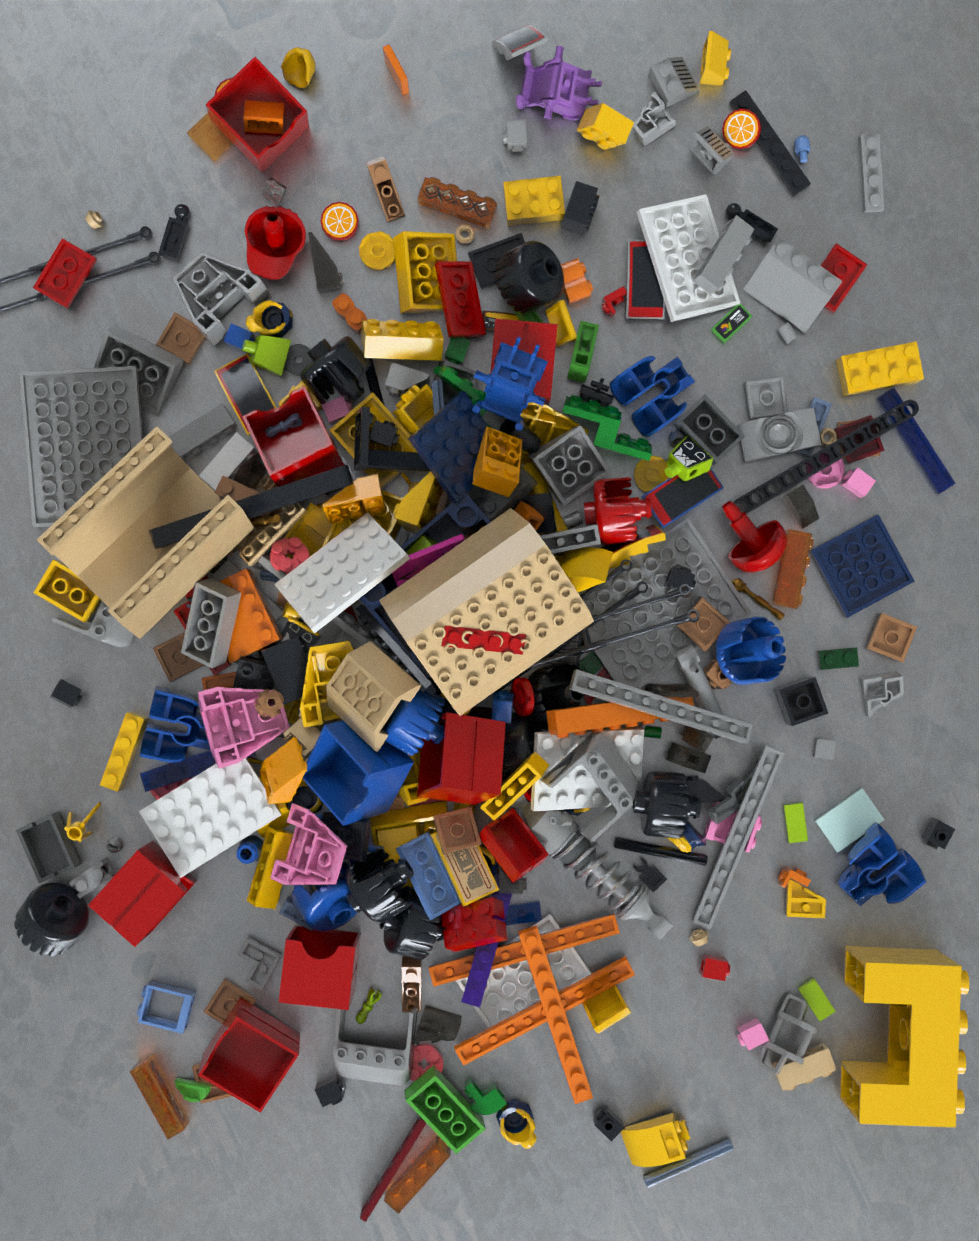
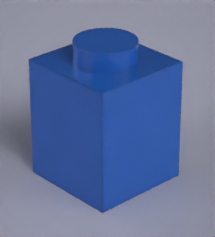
(236, 335)
(502, 706)

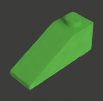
(583, 351)

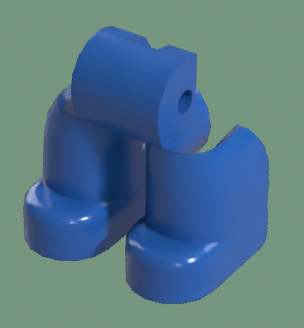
(639, 379)
(169, 744)
(872, 852)

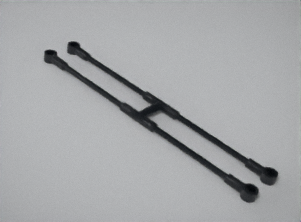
(39, 268)
(630, 595)
(588, 646)

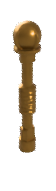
(265, 520)
(740, 586)

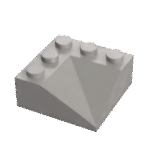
(569, 464)

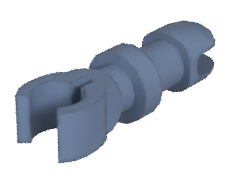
(292, 421)

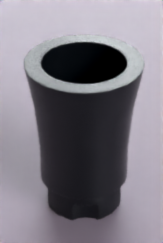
(530, 440)

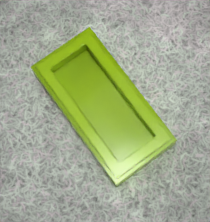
(795, 822)
(816, 999)

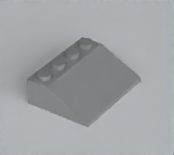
(792, 285)
(155, 366)

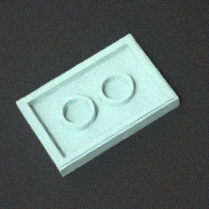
(848, 820)

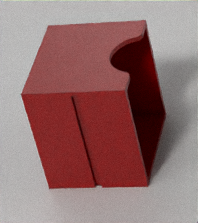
(226, 111)
(531, 334)
(301, 449)
(465, 763)
(141, 893)
(320, 968)
(250, 1055)

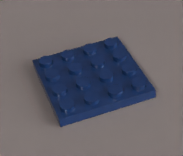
(451, 445)
(862, 566)

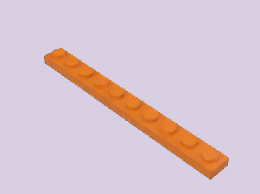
(514, 952)
(555, 1014)
(535, 1016)

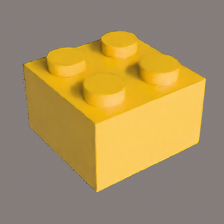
(605, 126)

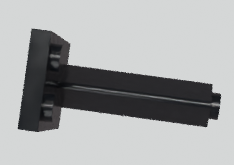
(381, 459)

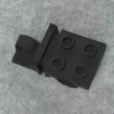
(253, 675)

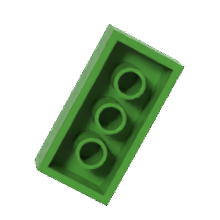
(444, 1109)

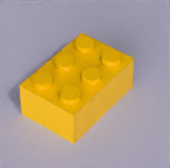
(533, 200)
(67, 592)

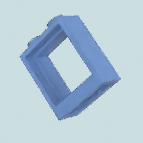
(160, 1022)

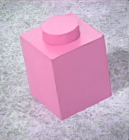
(336, 409)
(858, 482)
(752, 1034)

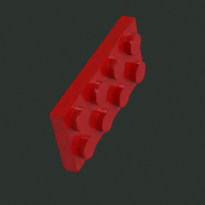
(460, 299)

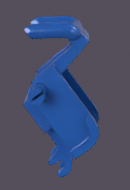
(511, 383)

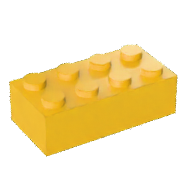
(402, 340)
(879, 369)

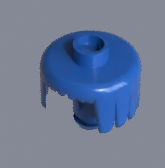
(750, 651)
(415, 720)
(326, 906)

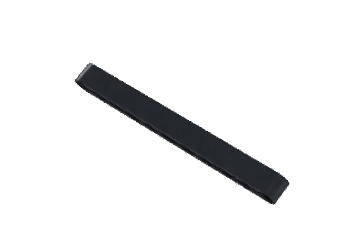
(833, 456)
(261, 503)

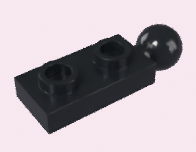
(762, 228)
(175, 233)

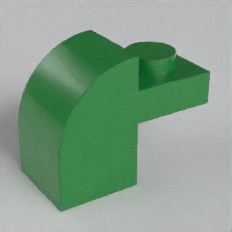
(485, 1102)

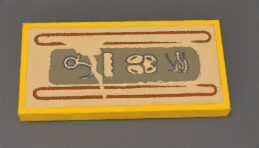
(468, 873)

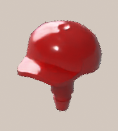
(273, 241)
(758, 546)

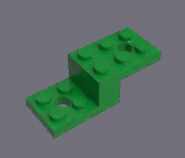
(450, 376)
(608, 425)

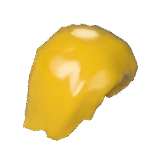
(298, 67)

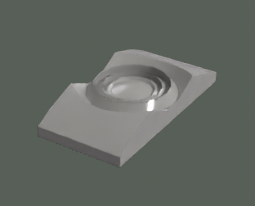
(779, 434)

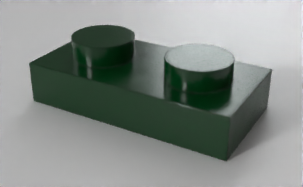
(838, 658)

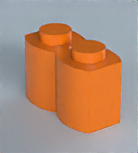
(575, 283)
(347, 311)

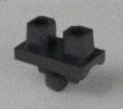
(588, 392)

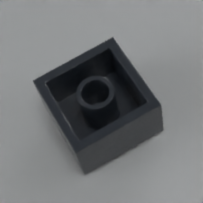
(579, 209)
(801, 701)

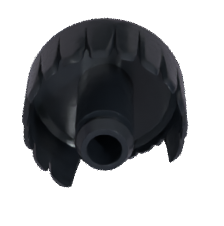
(530, 277)
(335, 367)
(552, 691)
(518, 743)
(663, 806)
(377, 886)
(52, 919)
(412, 931)

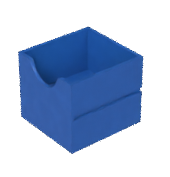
(353, 776)

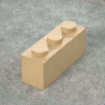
(816, 1063)

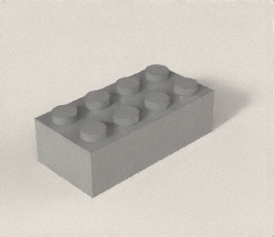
(211, 622)

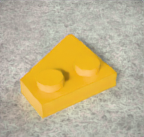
(803, 902)

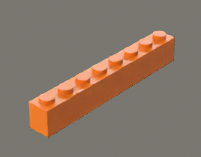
(597, 717)

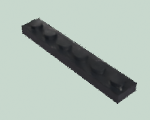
(774, 147)
(399, 655)

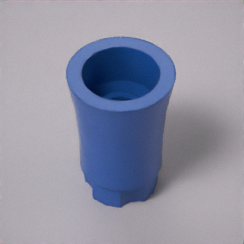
(254, 845)

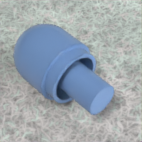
(802, 147)

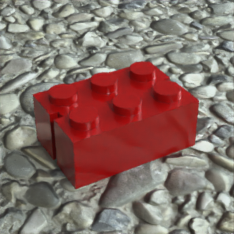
(513, 845)
(474, 925)

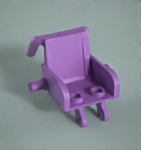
(556, 87)

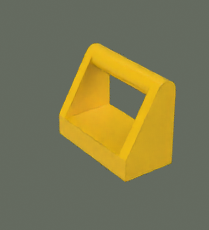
(559, 315)

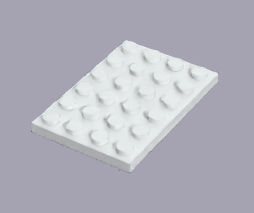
(678, 244)
(341, 572)
(578, 787)
(209, 814)
(513, 986)

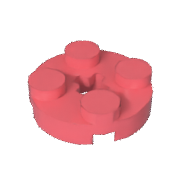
(288, 546)
(427, 1052)

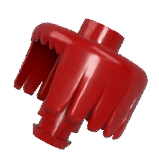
(615, 511)

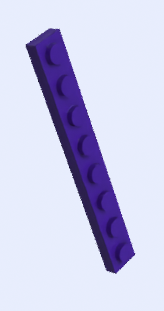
(483, 962)

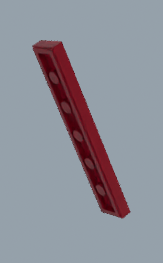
(392, 1169)

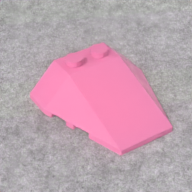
(234, 724)
(313, 854)

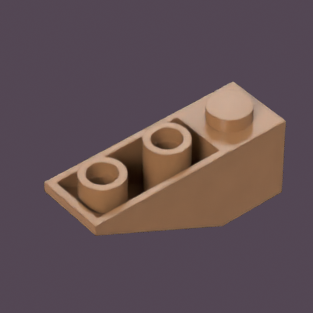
(385, 188)
(411, 984)

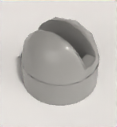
(676, 437)
(115, 841)

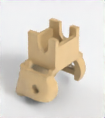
(306, 736)

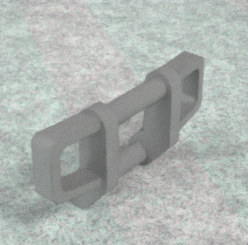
(782, 1016)

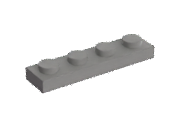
(871, 173)

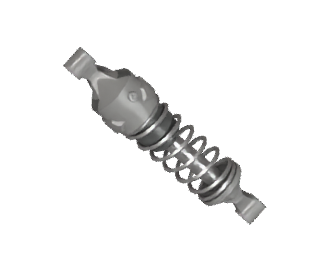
(563, 841)

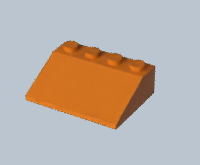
(254, 622)

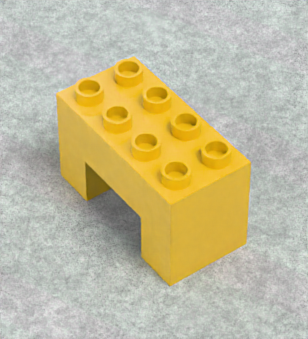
(923, 1037)

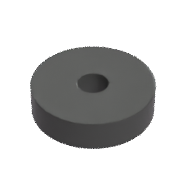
(295, 351)

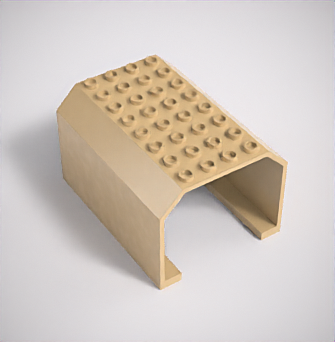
(109, 538)
(488, 582)

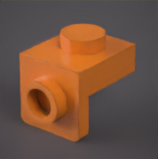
(798, 875)

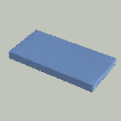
(430, 876)

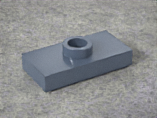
(291, 912)

